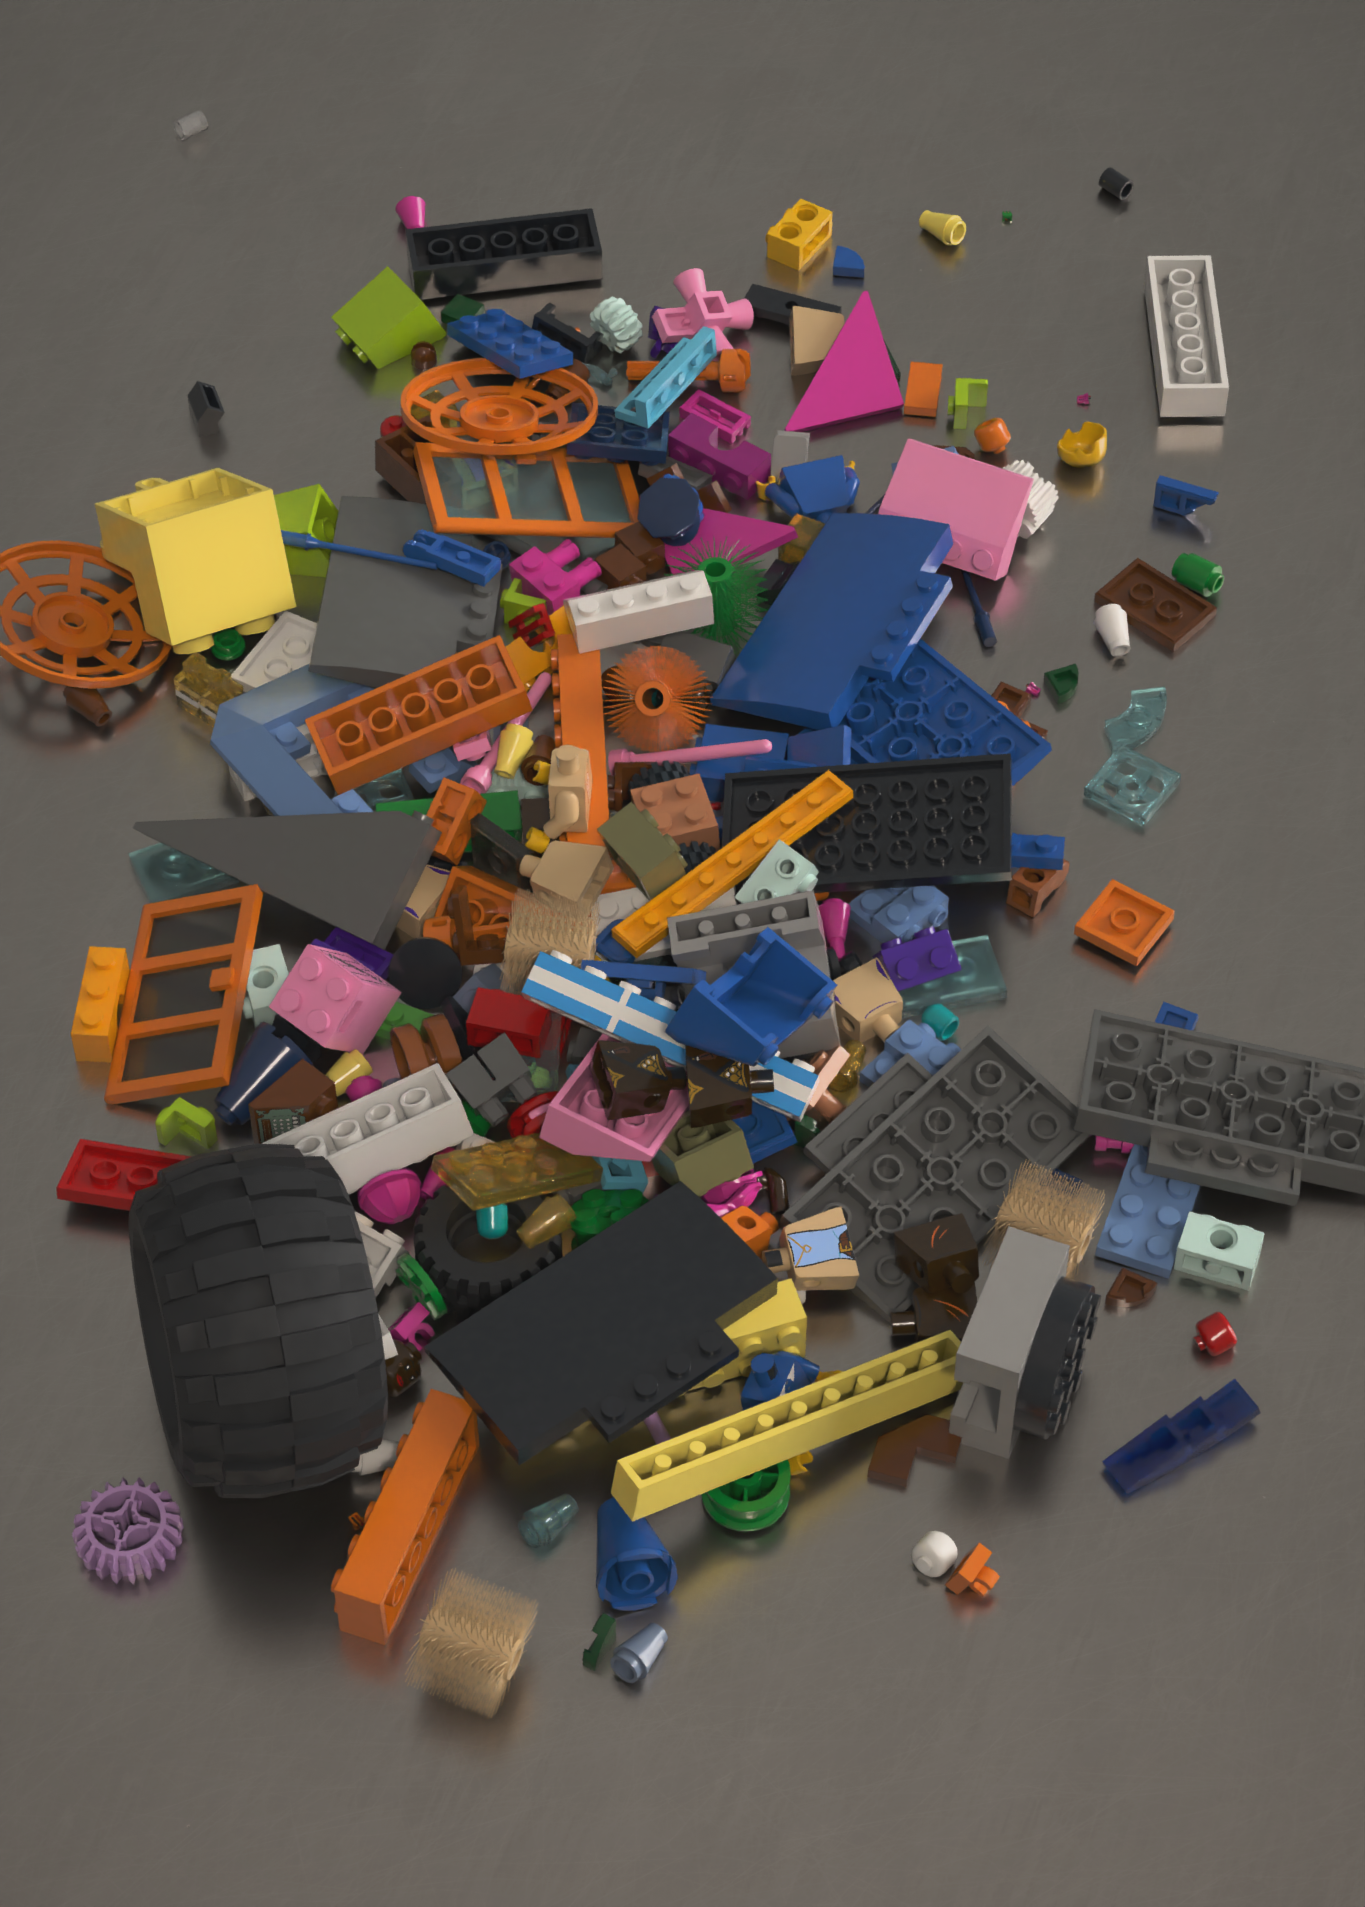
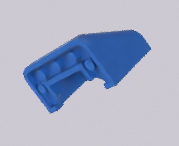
(753, 1003)

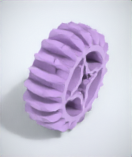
(137, 1545)

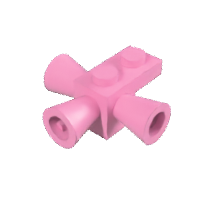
(702, 310)

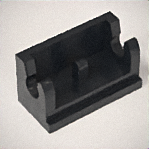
(583, 348)

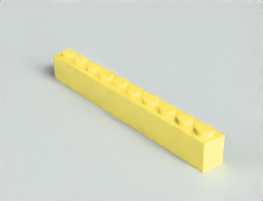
(785, 1426)

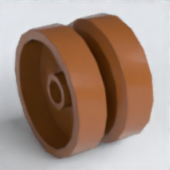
(433, 1046)

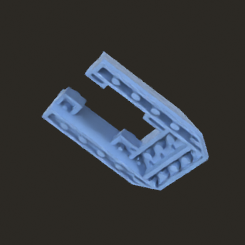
(261, 744)

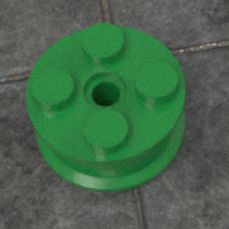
(602, 1209)
(751, 1500)

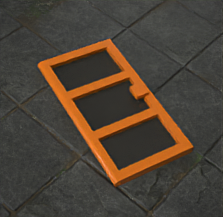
(184, 995)

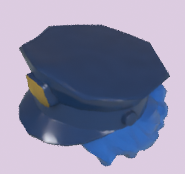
(671, 510)

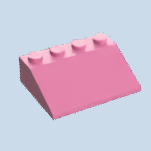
(971, 496)
(580, 1126)

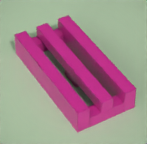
(726, 429)

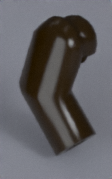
(777, 1190)

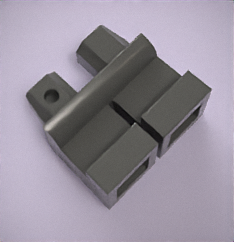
(481, 1091)

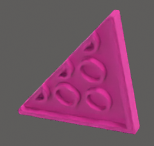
(853, 378)
(717, 526)

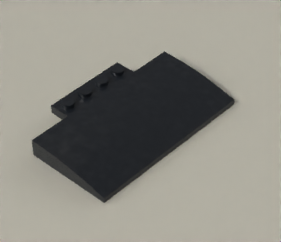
(608, 1327)

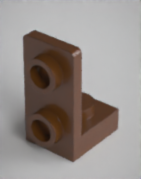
(619, 782)
(485, 948)

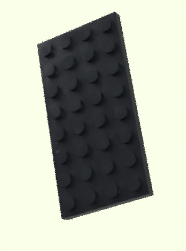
(901, 829)

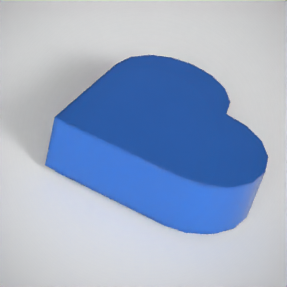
(610, 948)

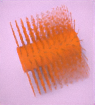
(644, 686)

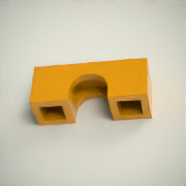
(532, 663)
(96, 1011)

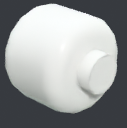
(934, 1554)

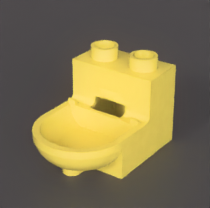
(200, 556)

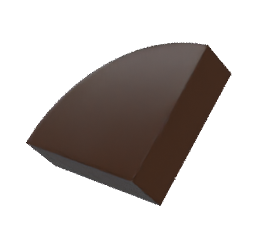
(1130, 1289)

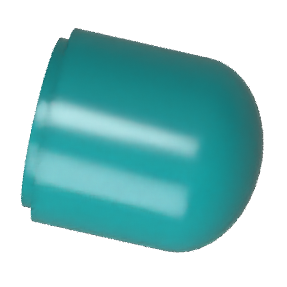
(941, 1021)
(492, 1221)

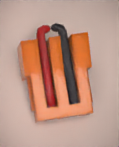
(356, 1520)

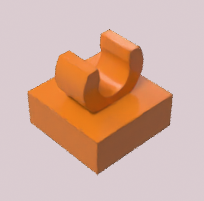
(973, 1573)

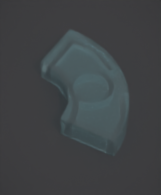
(1139, 720)

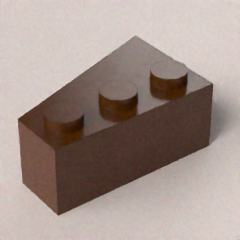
(397, 463)

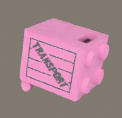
(334, 999)

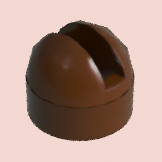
(423, 355)

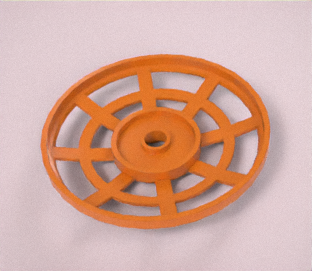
(502, 414)
(56, 609)

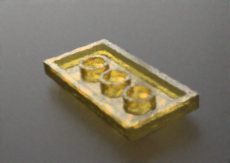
(513, 1171)

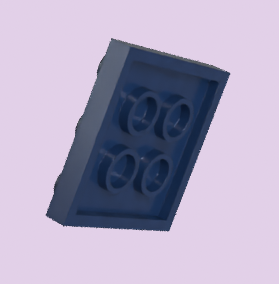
(620, 439)

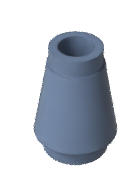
(637, 1654)

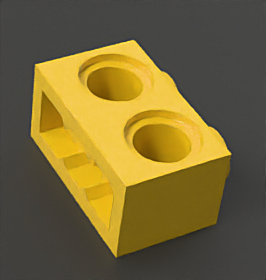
(799, 234)

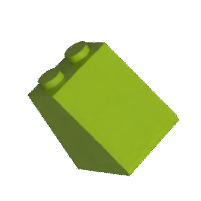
(386, 321)
(307, 512)

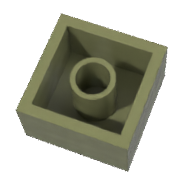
(642, 850)
(703, 1155)

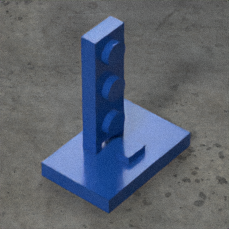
(644, 975)

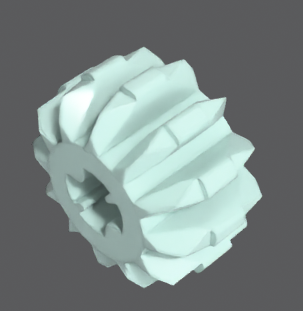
(617, 324)

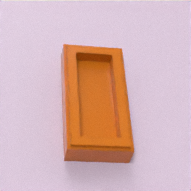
(923, 389)

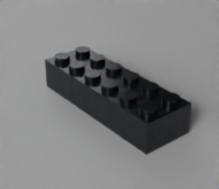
(504, 254)

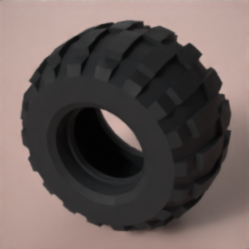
(258, 1320)

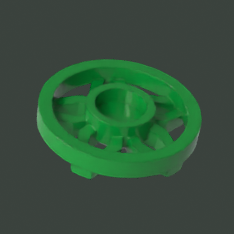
(421, 1285)

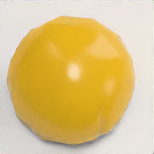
(1083, 447)

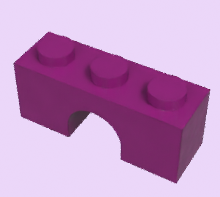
(736, 469)

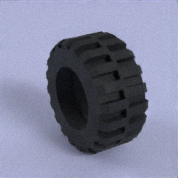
(470, 1284)

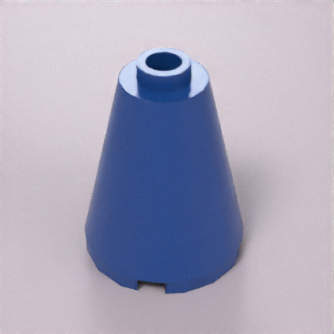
(630, 1560)

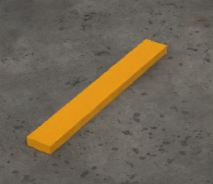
(732, 862)

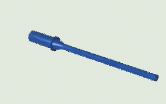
(307, 542)

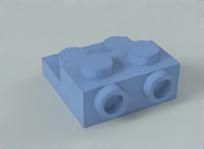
(899, 911)
(917, 1041)

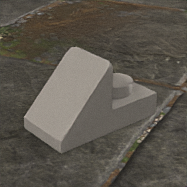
(788, 450)

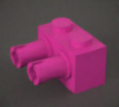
(546, 580)

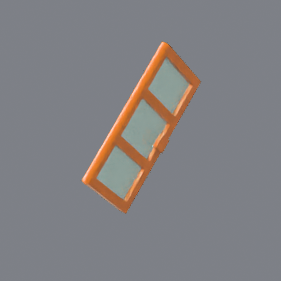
(525, 493)

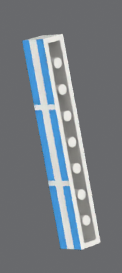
(637, 1020)

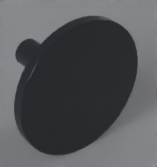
(425, 972)

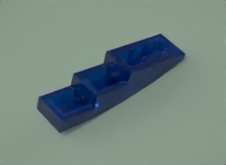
(1181, 1438)

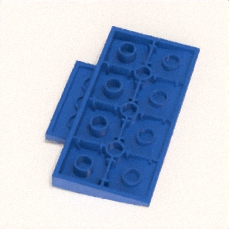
(840, 619)
(934, 715)

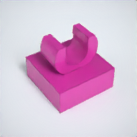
(410, 1323)

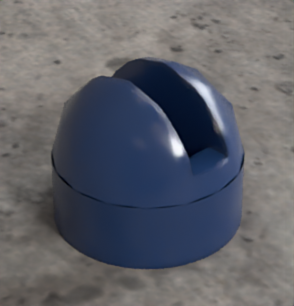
(499, 550)

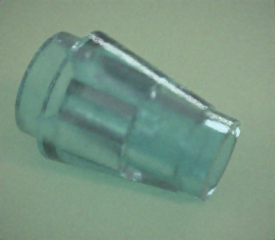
(547, 1520)

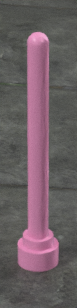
(691, 754)
(480, 775)

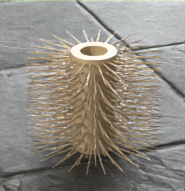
(526, 942)
(1044, 1219)
(471, 1643)

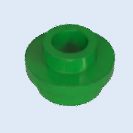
(228, 644)

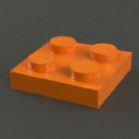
(1124, 922)

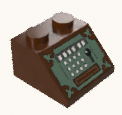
(292, 1101)

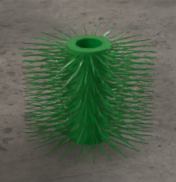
(725, 593)

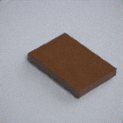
(1157, 604)

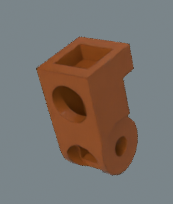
(1032, 886)

